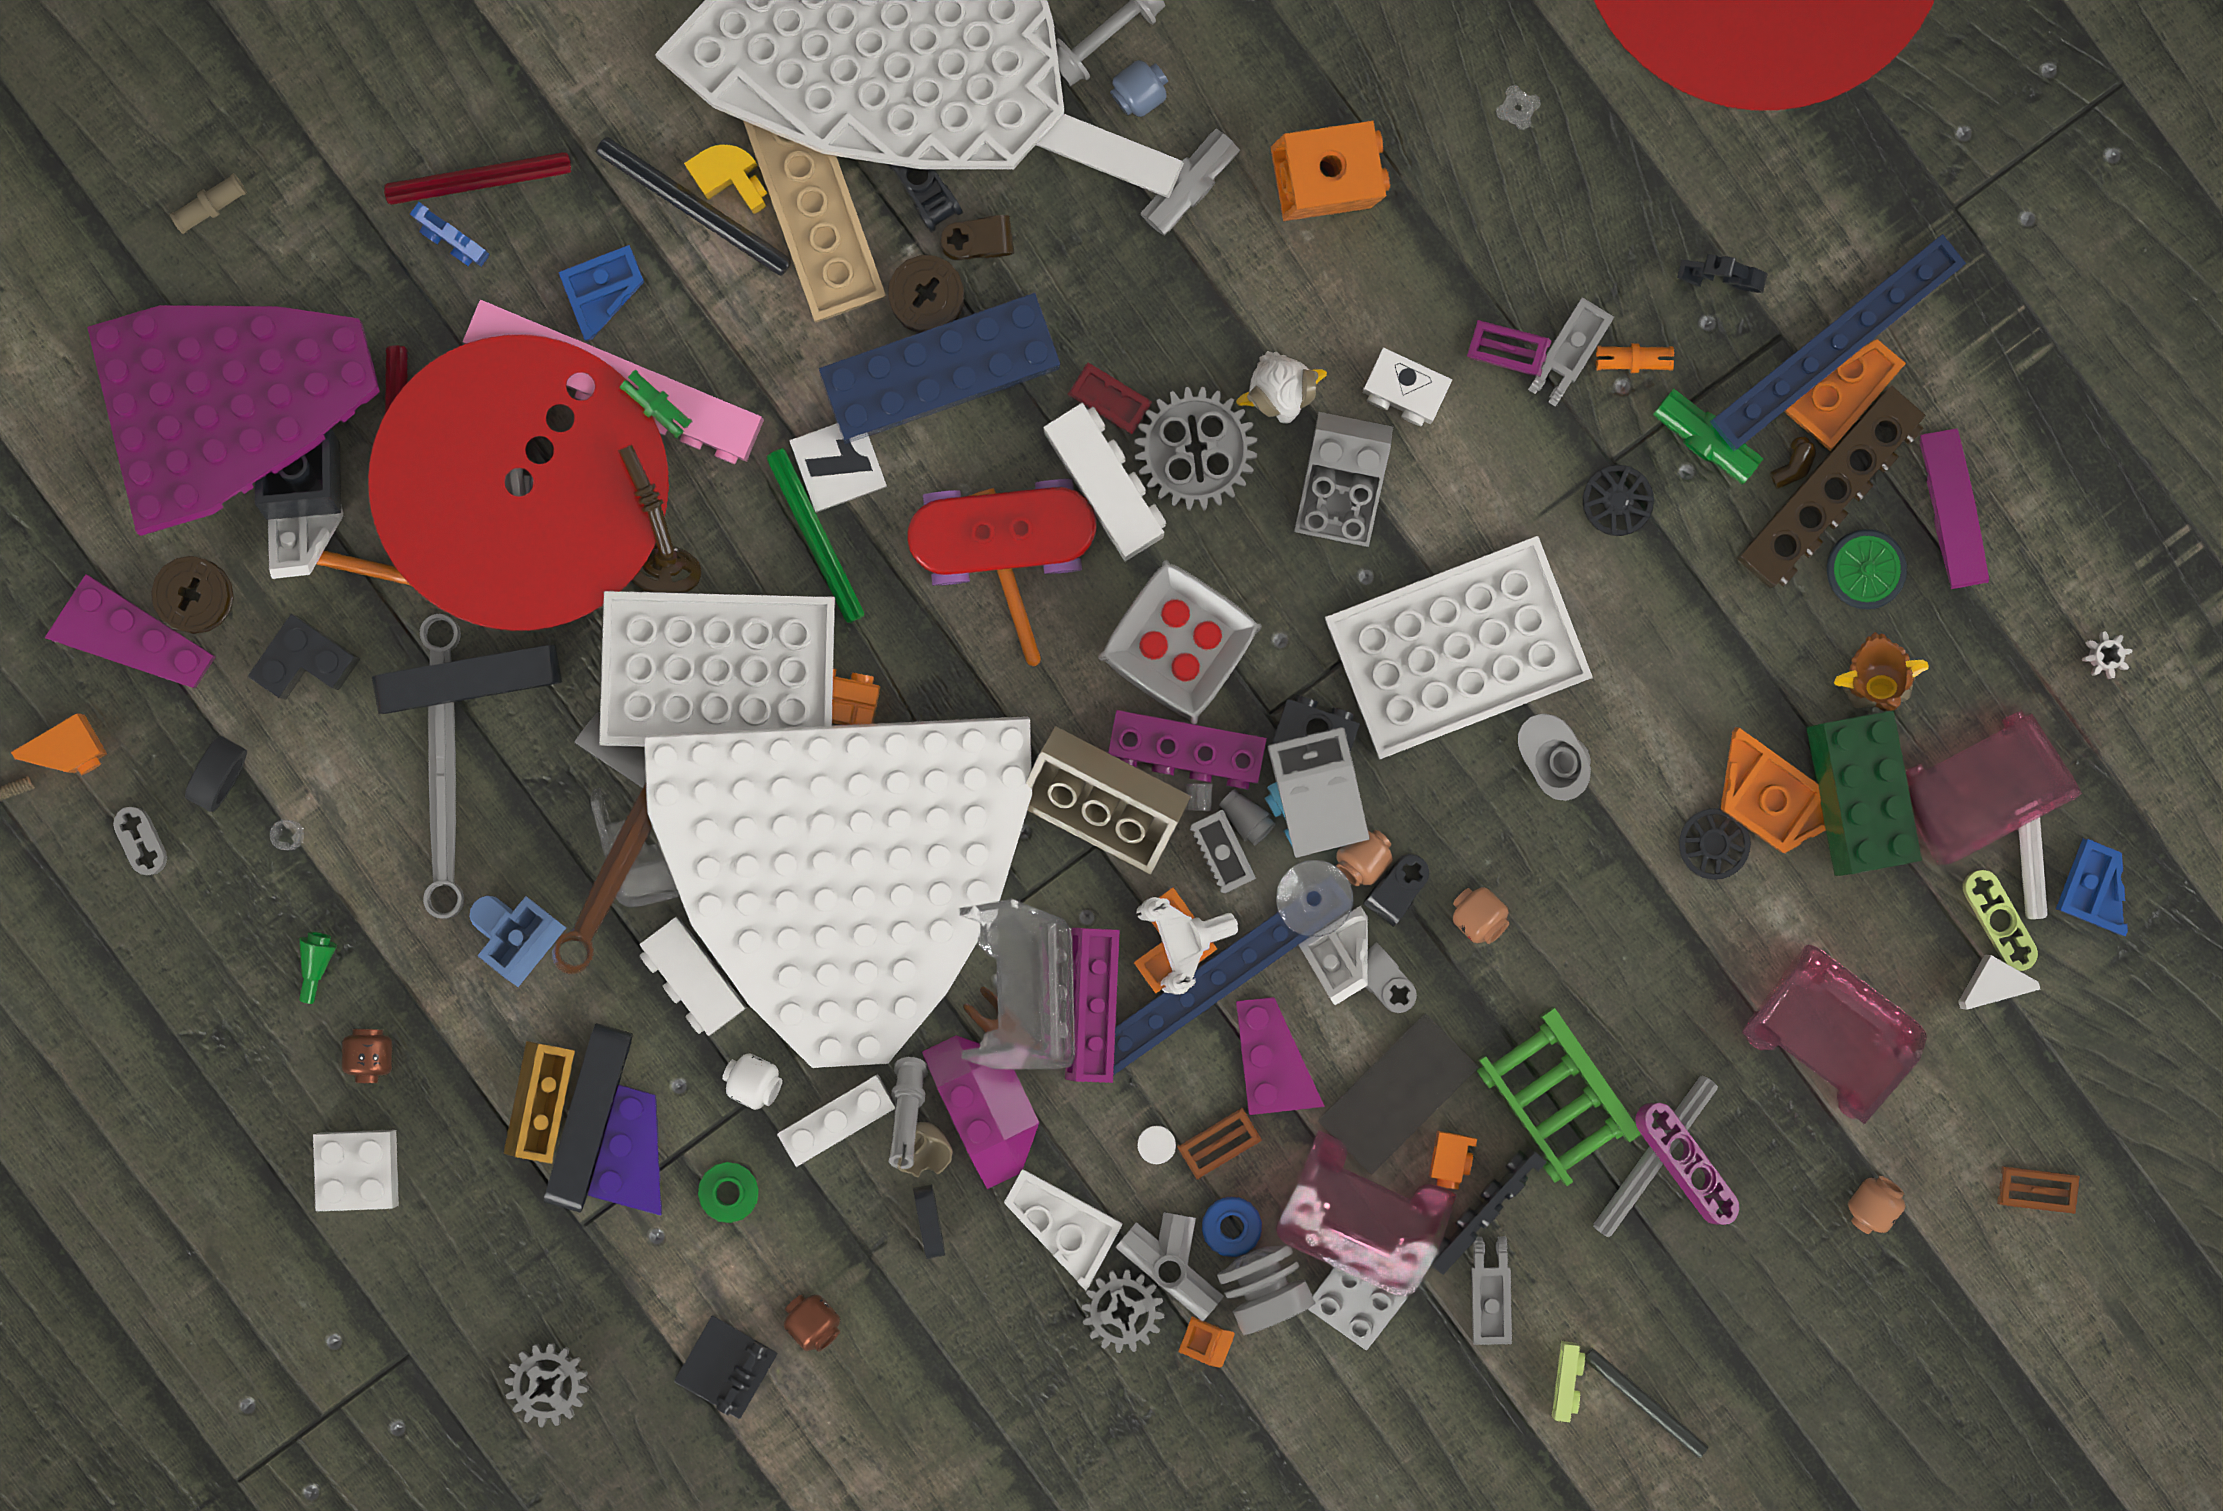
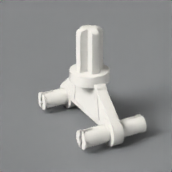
(1184, 939)

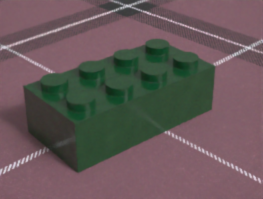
(1864, 793)

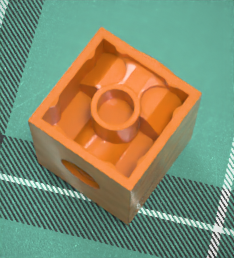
(1348, 156)

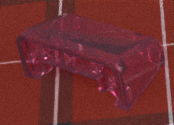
(1989, 789)
(1839, 1031)
(1363, 1223)

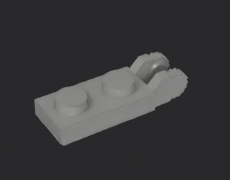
(1573, 347)
(1491, 1296)

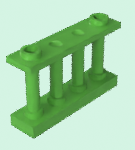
(1573, 1063)

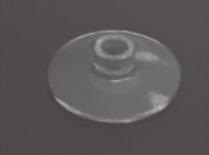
(1334, 904)

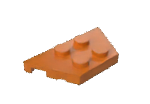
(1770, 794)

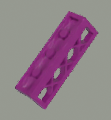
(1095, 998)

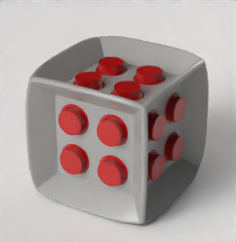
(1179, 641)

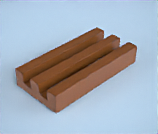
(1192, 1159)
(2005, 1186)

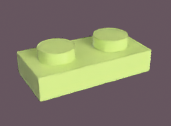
(1566, 1398)

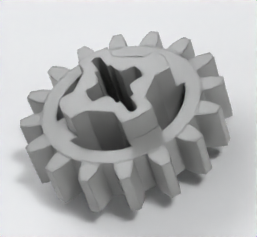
(1105, 1315)
(534, 1371)

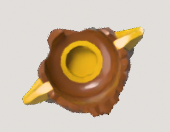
(1880, 674)

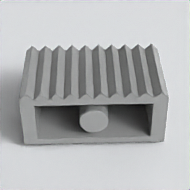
(1222, 852)

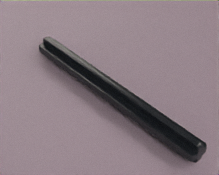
(693, 206)

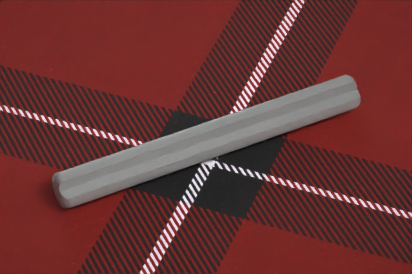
(1650, 1163)

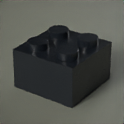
(305, 486)

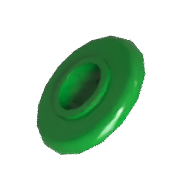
(747, 1192)

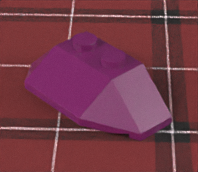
(985, 1108)

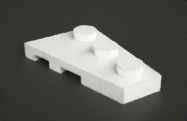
(1064, 1225)

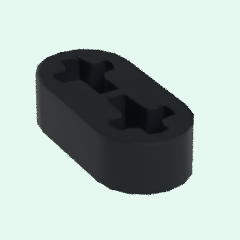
(929, 1221)

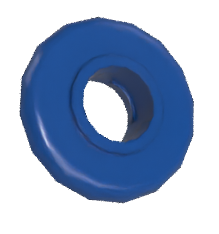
(1231, 1246)

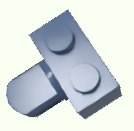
(515, 936)

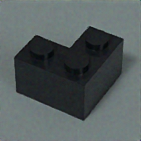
(301, 649)

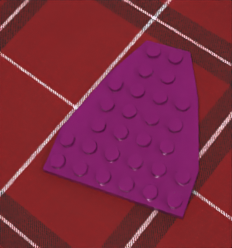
(222, 398)

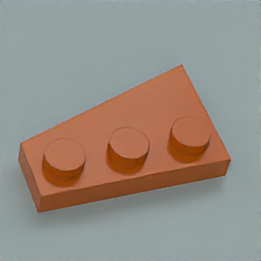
(1845, 393)

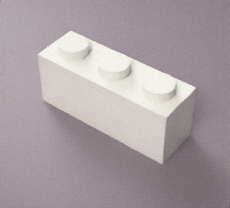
(691, 977)
(836, 1120)

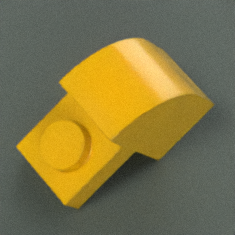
(727, 165)

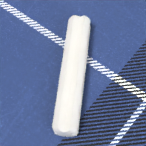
(2033, 870)

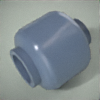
(1139, 88)

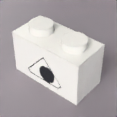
(1407, 387)

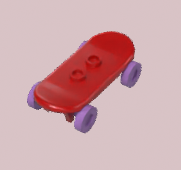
(1002, 531)

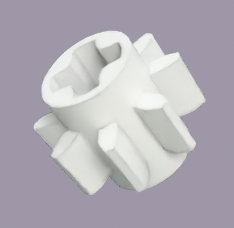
(2118, 654)

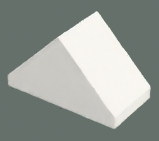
(1995, 982)

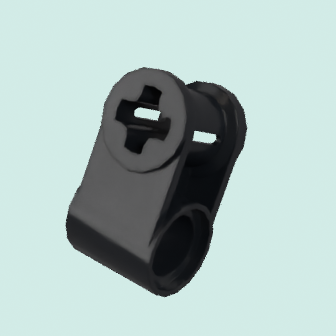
(1394, 895)

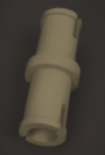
(208, 203)

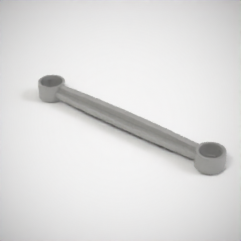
(442, 779)

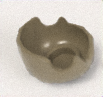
(930, 1150)

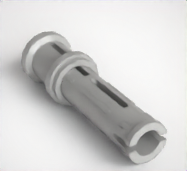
(907, 1097)

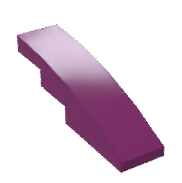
(1954, 508)

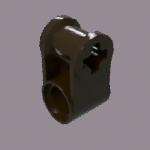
(986, 238)

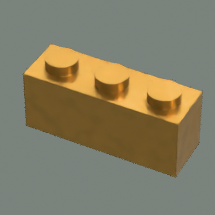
(539, 1102)

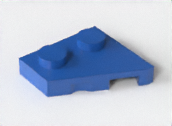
(436, 229)
(601, 288)
(2095, 887)

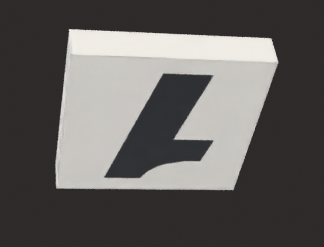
(836, 470)

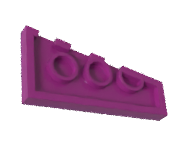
(120, 631)

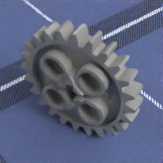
(1161, 453)

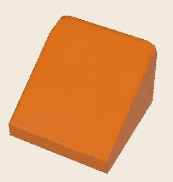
(1206, 1342)

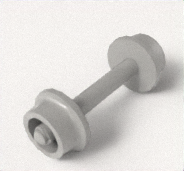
(1070, 60)

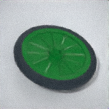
(1866, 569)

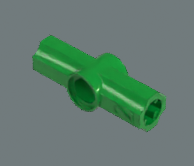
(1703, 439)

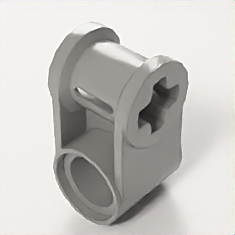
(1383, 975)

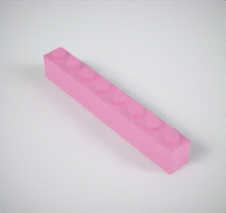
(714, 420)

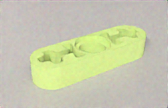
(1995, 890)

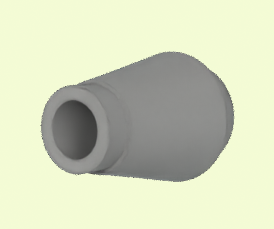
(1248, 818)

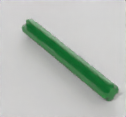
(815, 535)

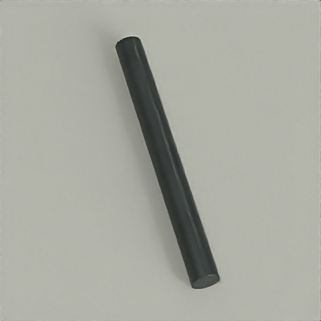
(1645, 1403)

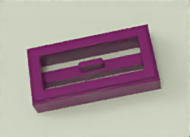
(1538, 356)

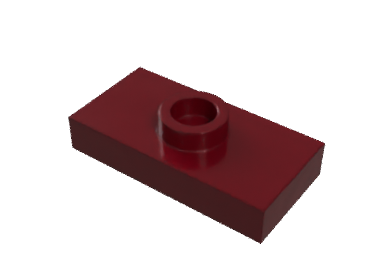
(1110, 398)

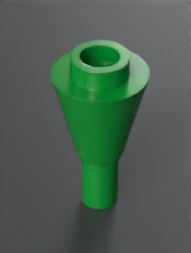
(315, 956)

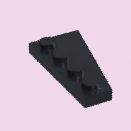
(1489, 1208)

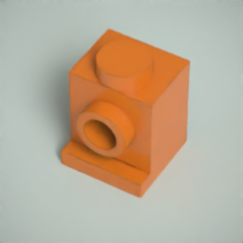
(1451, 1159)

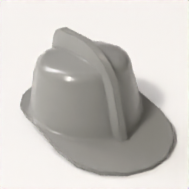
(1555, 756)

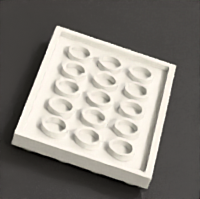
(1458, 647)
(713, 664)

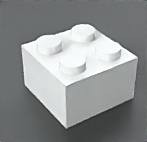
(355, 1170)

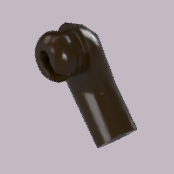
(1800, 463)

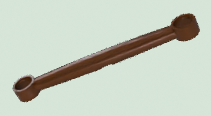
(608, 882)

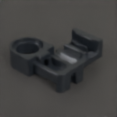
(1734, 273)

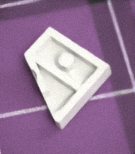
(298, 543)
(1341, 957)

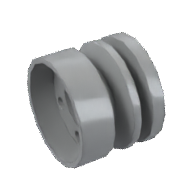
(1266, 1289)

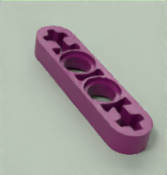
(1691, 1159)

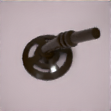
(666, 559)

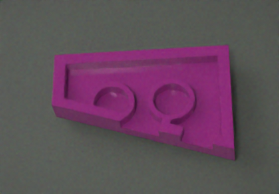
(1271, 1061)

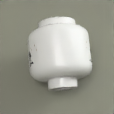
(752, 1081)

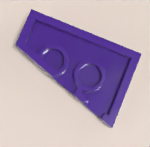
(629, 1153)

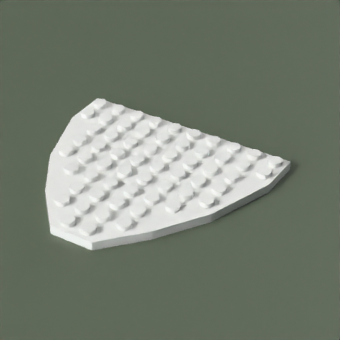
(880, 76)
(840, 864)

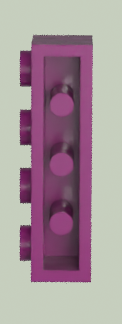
(1188, 748)

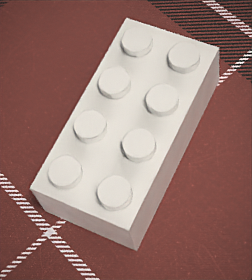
(1104, 482)

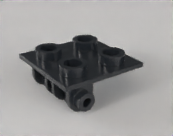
(726, 1367)

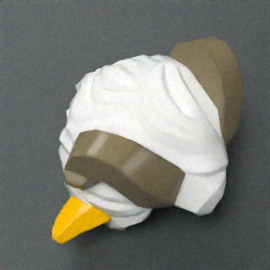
(1281, 387)

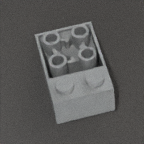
(1343, 479)
(1319, 792)

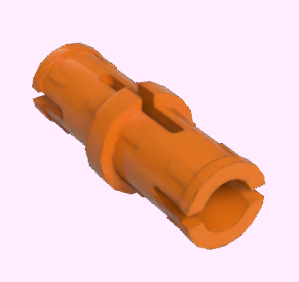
(1635, 358)

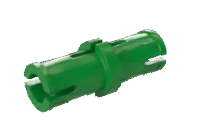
(655, 404)

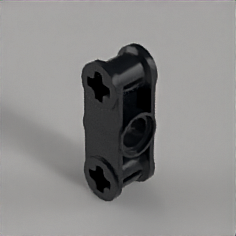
(931, 199)

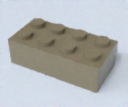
(1104, 800)

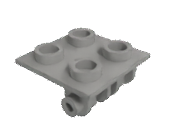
(1355, 1306)

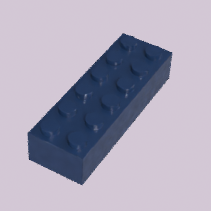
(939, 368)

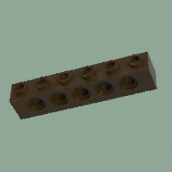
(1889, 408)

